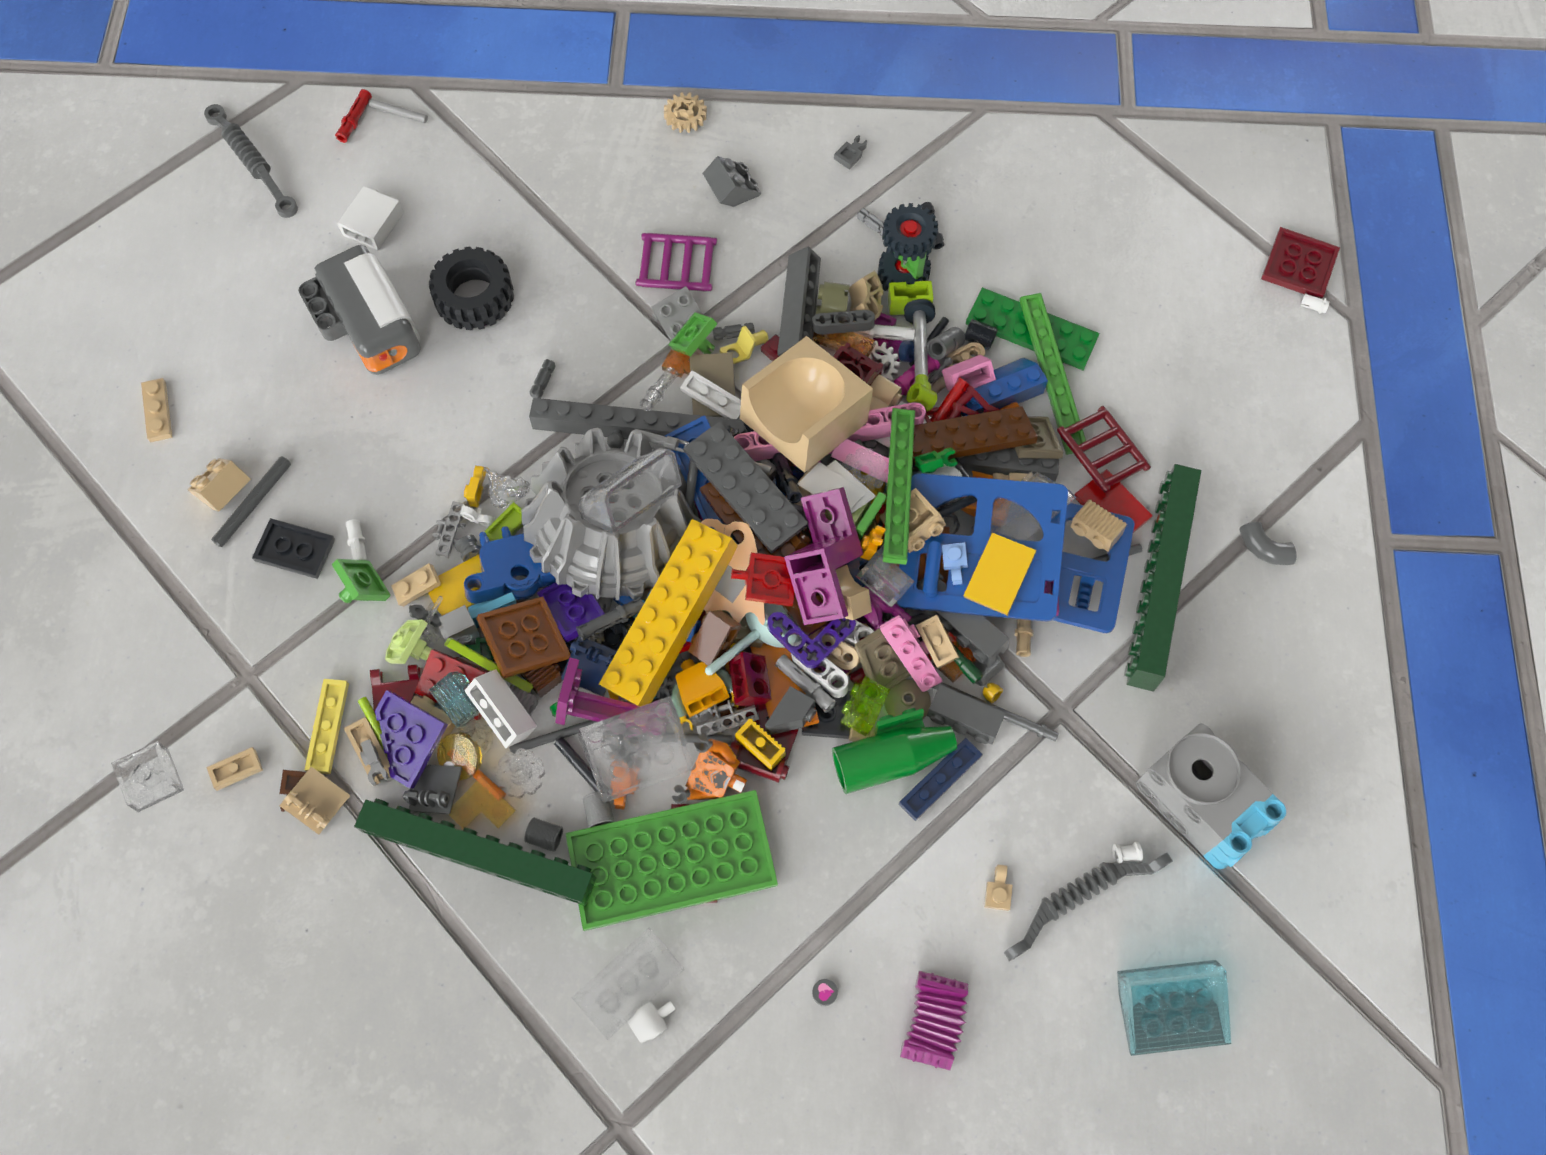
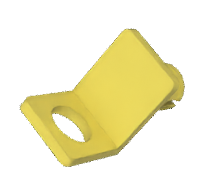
(745, 344)

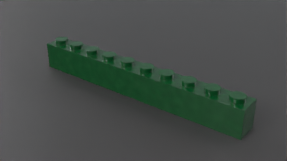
(476, 852)

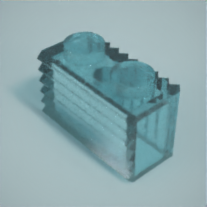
(453, 699)

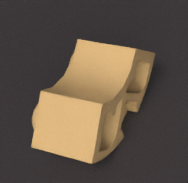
(867, 294)
(855, 597)

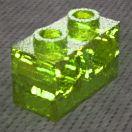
(867, 707)

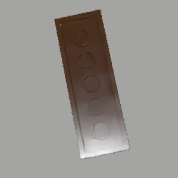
(975, 433)

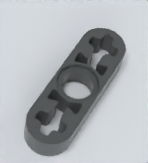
(824, 323)

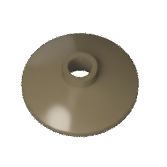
(895, 700)

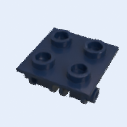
(593, 661)

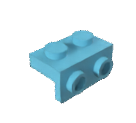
(487, 606)

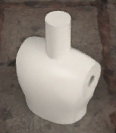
(649, 1022)

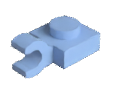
(955, 558)

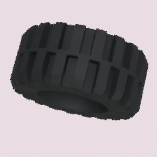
(467, 266)

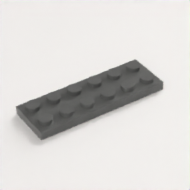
(745, 487)

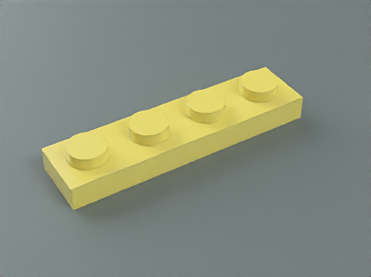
(327, 725)

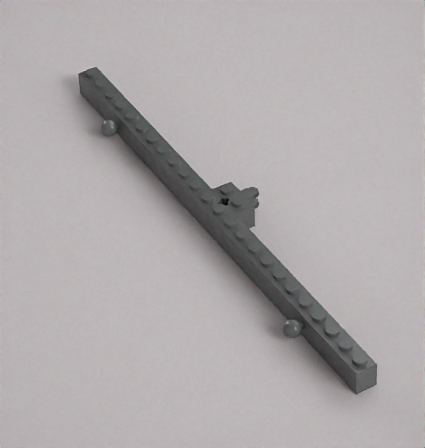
(620, 421)

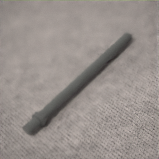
(1041, 730)

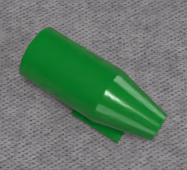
(895, 751)

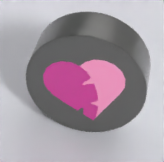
(824, 992)

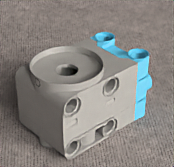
(1211, 797)

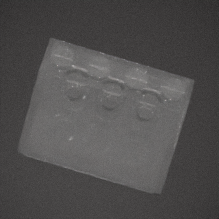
(636, 749)

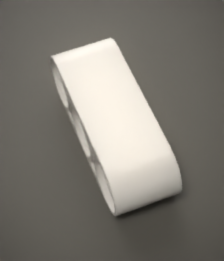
(826, 678)

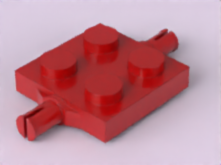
(766, 580)

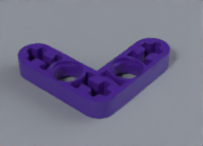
(815, 645)

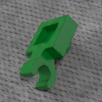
(931, 461)

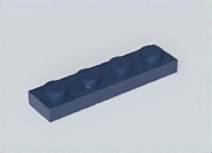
(940, 779)

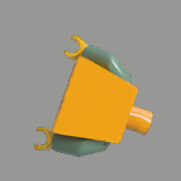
(698, 691)

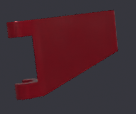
(403, 688)

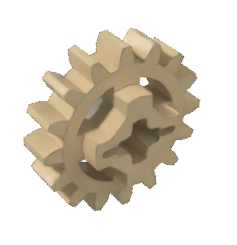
(685, 112)

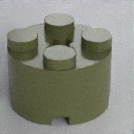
(833, 298)

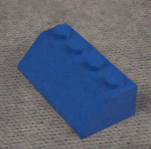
(1013, 383)

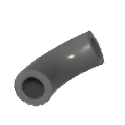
(1265, 548)

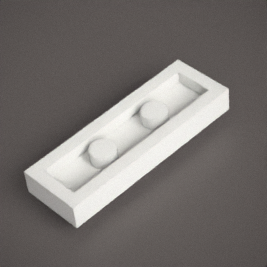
(711, 396)

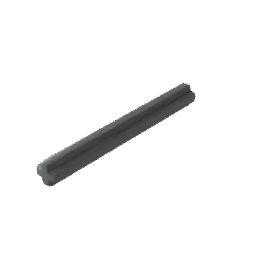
(251, 501)

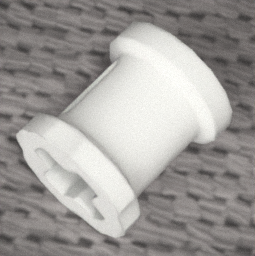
(1127, 853)

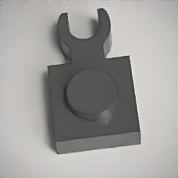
(850, 153)

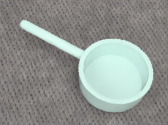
(758, 632)

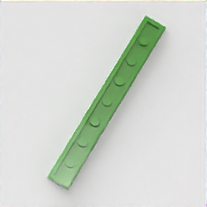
(1051, 365)
(899, 487)

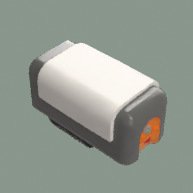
(364, 304)

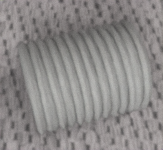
(596, 810)

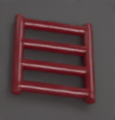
(1091, 467)

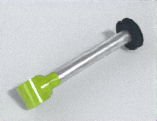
(920, 313)

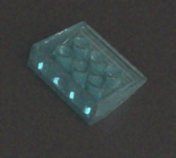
(1175, 1007)

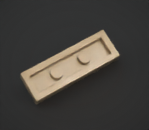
(156, 410)

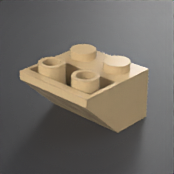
(218, 483)

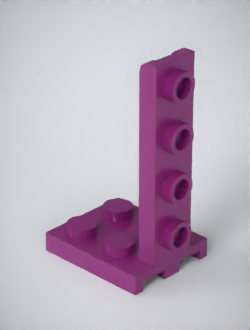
(585, 704)

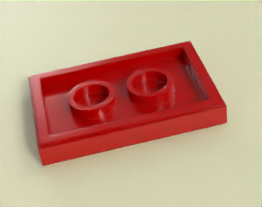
(1116, 500)

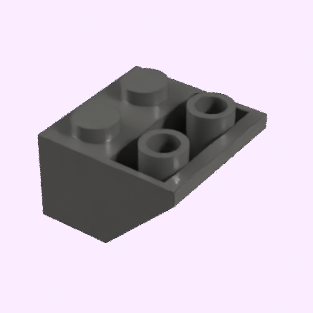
(731, 181)

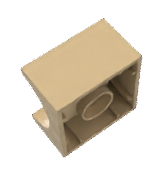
(805, 403)

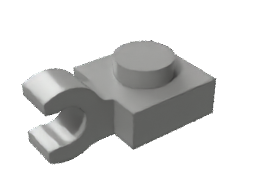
(371, 757)

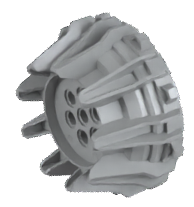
(584, 553)

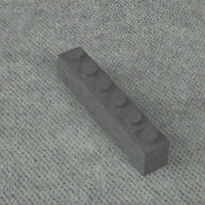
(799, 298)

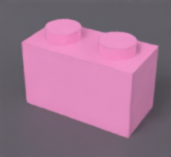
(974, 371)

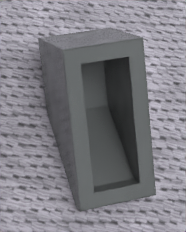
(791, 712)

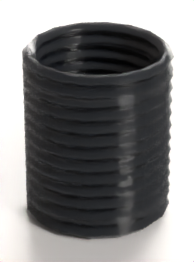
(981, 333)

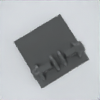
(434, 790)

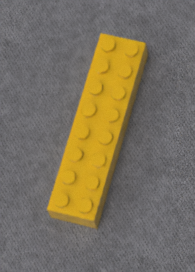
(669, 614)

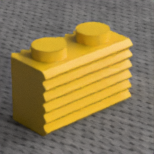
(760, 744)

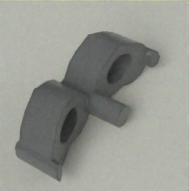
(419, 612)

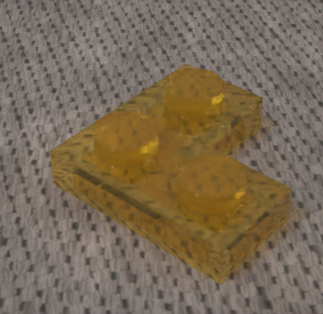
(484, 799)

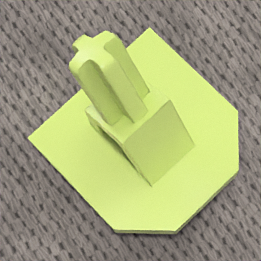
(407, 643)

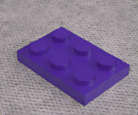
(569, 609)

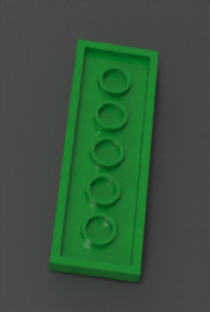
(1006, 314)

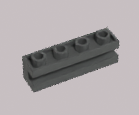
(973, 632)

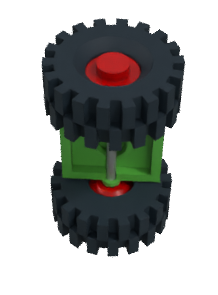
(910, 239)

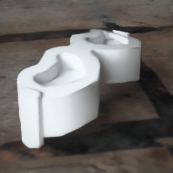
(474, 516)

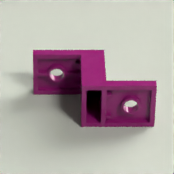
(815, 565)

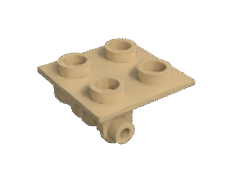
(314, 800)

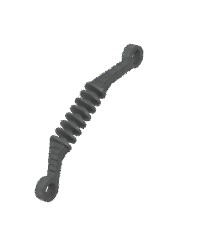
(250, 157)
(1109, 872)

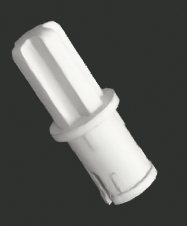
(356, 540)

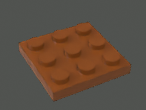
(523, 637)

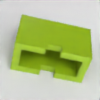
(900, 294)

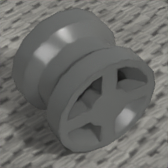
(467, 547)

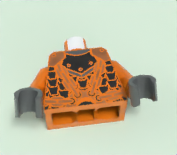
(712, 772)

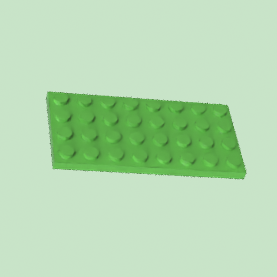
(673, 859)

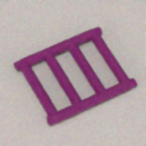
(668, 240)

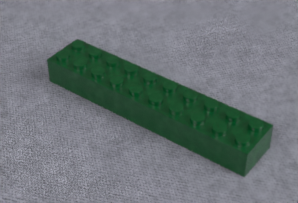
(1163, 579)

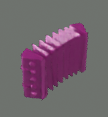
(936, 1020)

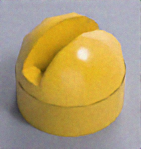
(992, 692)

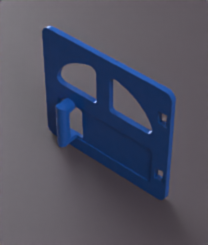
(1037, 499)
(1109, 572)

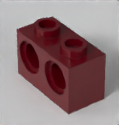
(750, 680)

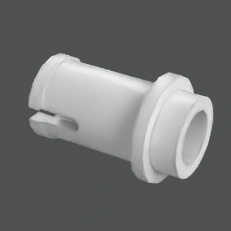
(1315, 303)

